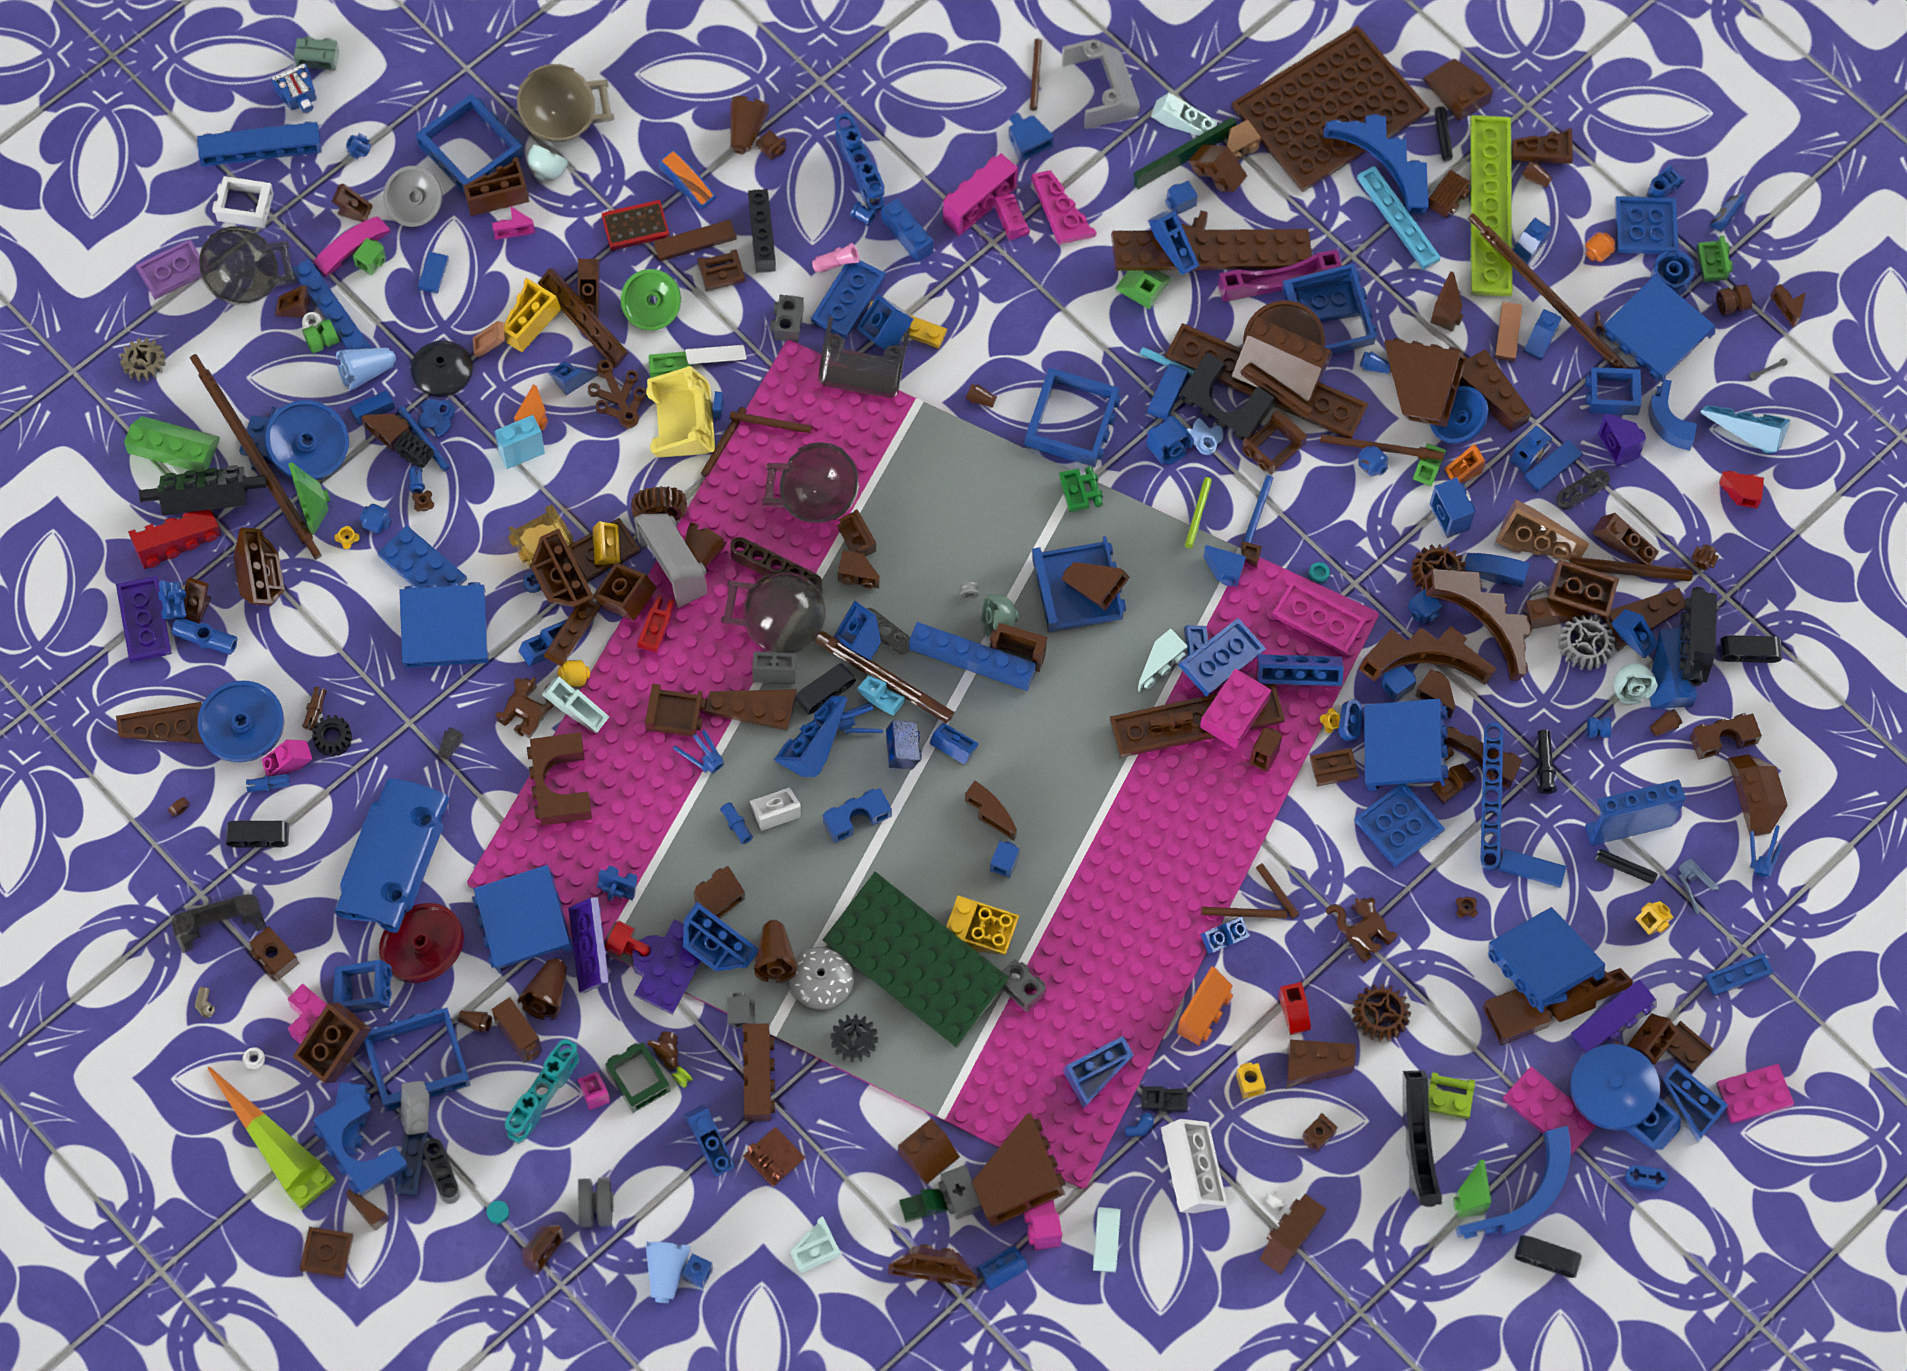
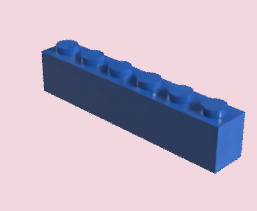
(259, 144)
(972, 656)

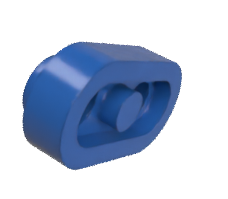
(1350, 720)

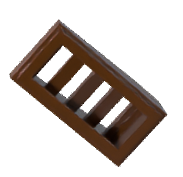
(370, 1212)

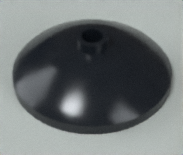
(442, 378)

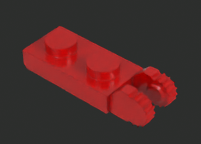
(655, 625)

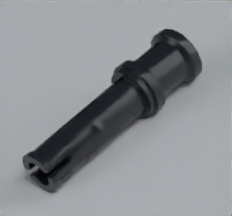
(1546, 770)

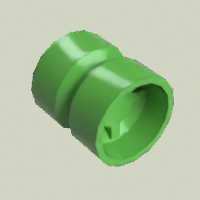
(320, 336)

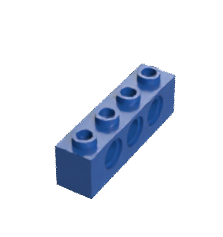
(1299, 670)

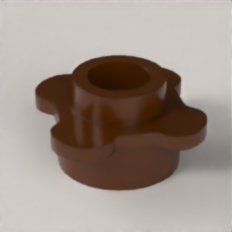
(423, 506)
(1466, 901)

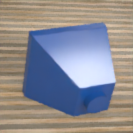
(859, 631)

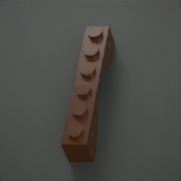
(1474, 748)

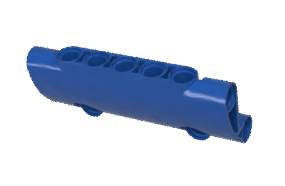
(392, 854)

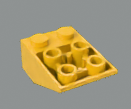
(982, 925)

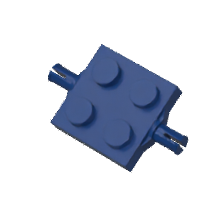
(257, 429)

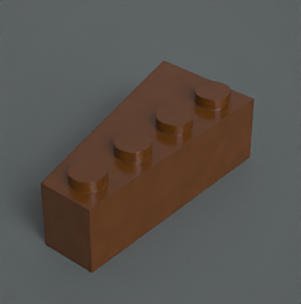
(1502, 398)
(757, 1072)

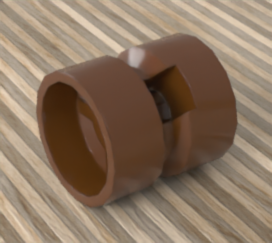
(1731, 299)

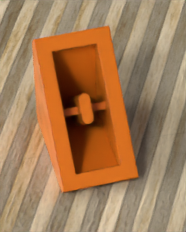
(1467, 465)

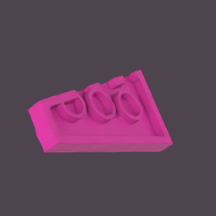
(1060, 210)

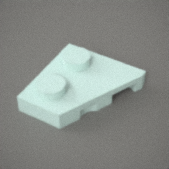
(815, 1248)

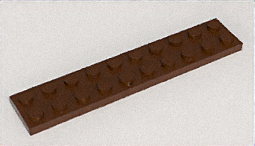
(1214, 249)
(1330, 407)

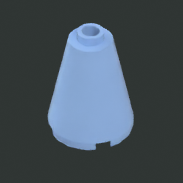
(363, 365)
(665, 1268)

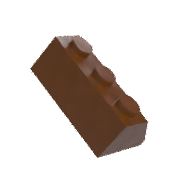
(1582, 588)

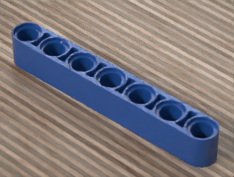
(1491, 786)

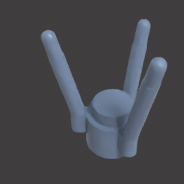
(1691, 871)

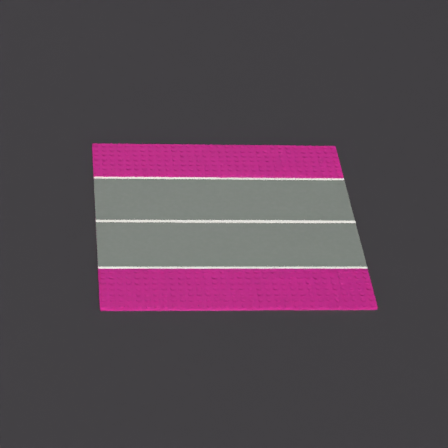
(1107, 843)

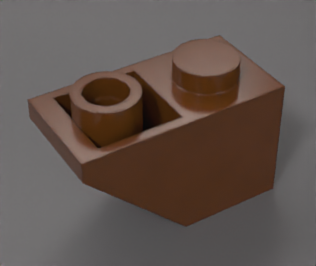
(857, 570)

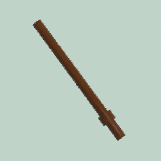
(1422, 452)

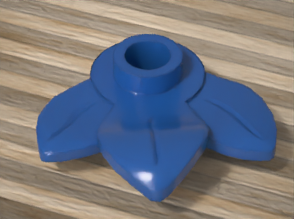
(434, 417)

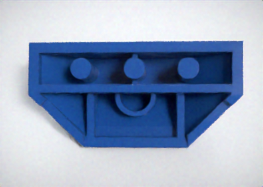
(715, 941)

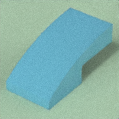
(878, 694)

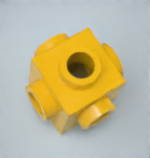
(1654, 917)

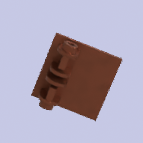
(774, 1156)

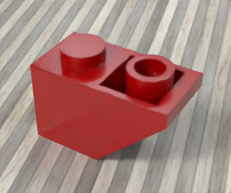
(1742, 488)
(1295, 1008)

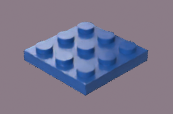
(1646, 225)
(1399, 824)

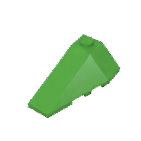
(311, 497)

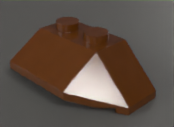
(257, 568)
(559, 572)
(1758, 792)
(934, 1265)

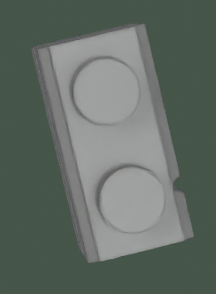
(414, 1107)

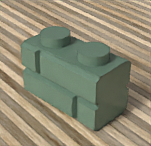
(316, 53)

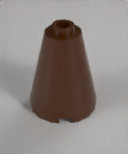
(745, 122)
(703, 544)
(775, 954)
(545, 991)

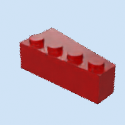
(174, 537)

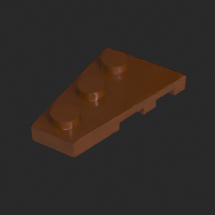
(1548, 148)

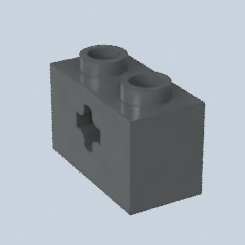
(959, 1180)

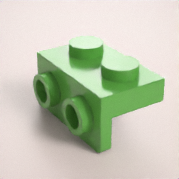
(1714, 260)

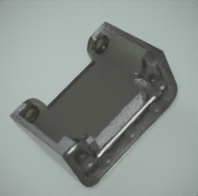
(190, 918)

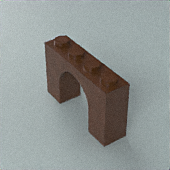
(545, 754)

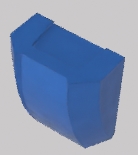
(1658, 1127)

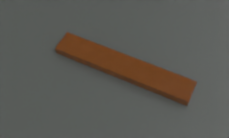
(584, 318)

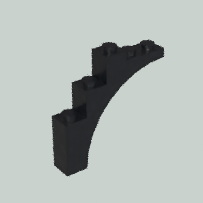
(1419, 1150)

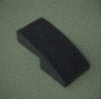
(1166, 1100)

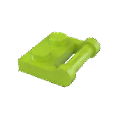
(1448, 1102)

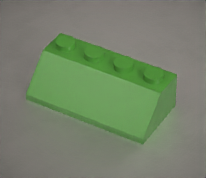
(171, 444)

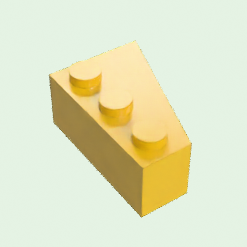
(530, 315)

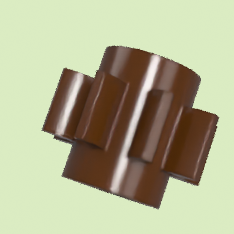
(1705, 557)

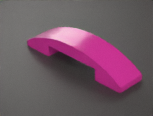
(348, 243)

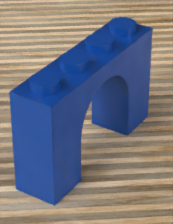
(363, 1175)

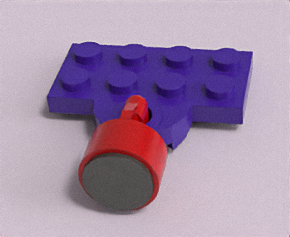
(660, 960)

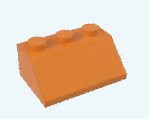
(1205, 1007)

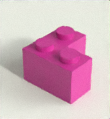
(309, 1008)
(1044, 1227)

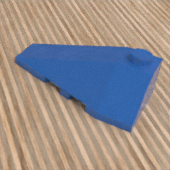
(1671, 688)

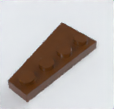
(1653, 609)
(757, 707)
(162, 724)

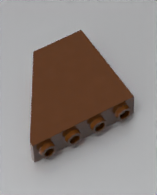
(1425, 379)
(1019, 1174)

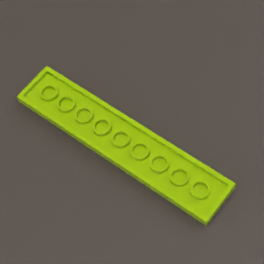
(1490, 202)

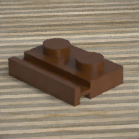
(1334, 767)
(1689, 1048)

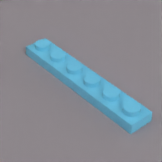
(1398, 218)

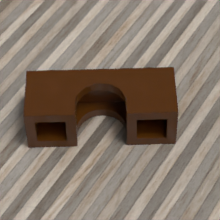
(1741, 729)

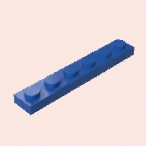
(330, 306)

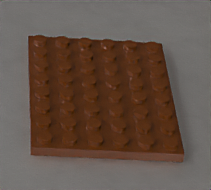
(1335, 82)

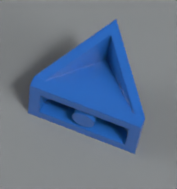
(570, 377)

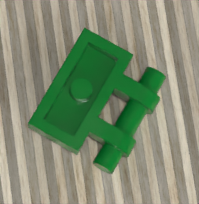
(1074, 490)

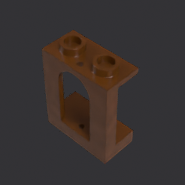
(1288, 429)

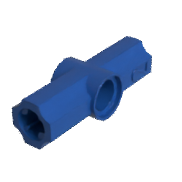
(193, 631)

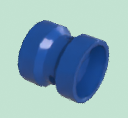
(1599, 727)

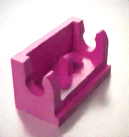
(1011, 217)

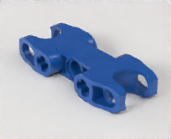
(853, 151)

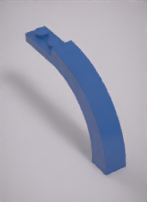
(1556, 1170)

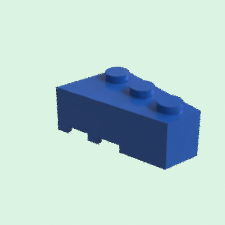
(1693, 1100)

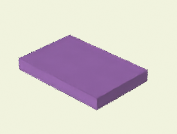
(170, 269)

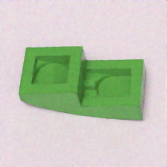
(1428, 469)

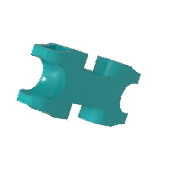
(531, 1105)

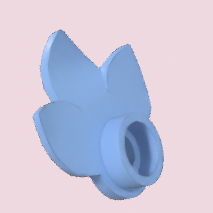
(1204, 435)

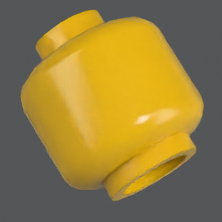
(574, 673)

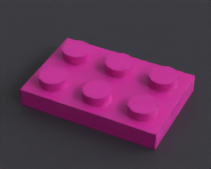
(1755, 1093)

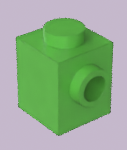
(369, 256)

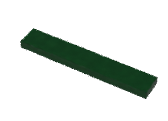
(1182, 154)

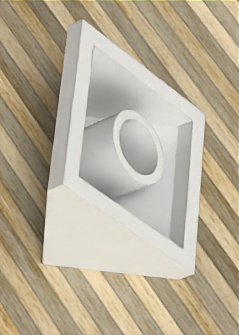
(776, 809)

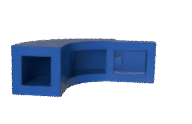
(1666, 424)

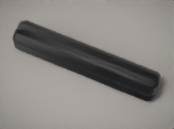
(1443, 133)
(1626, 866)

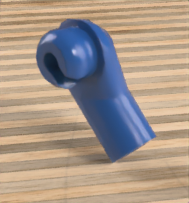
(1142, 1128)

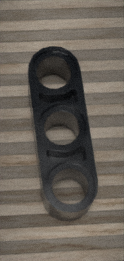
(1751, 649)
(829, 684)
(257, 834)
(438, 1161)
(1548, 1256)

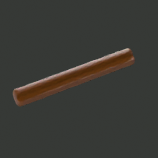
(1276, 391)

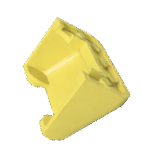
(682, 413)

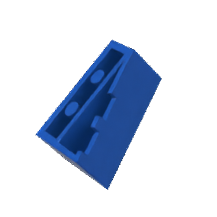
(1096, 1069)

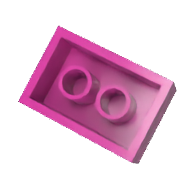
(1235, 708)

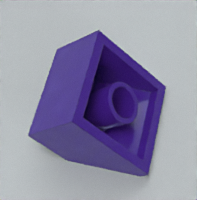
(1621, 439)

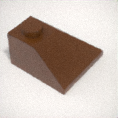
(1448, 305)

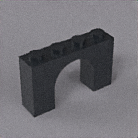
(1199, 392)

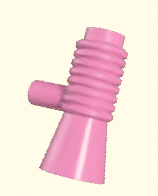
(837, 258)

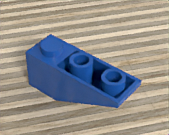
(709, 1140)

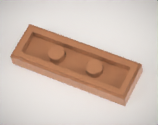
(1508, 331)

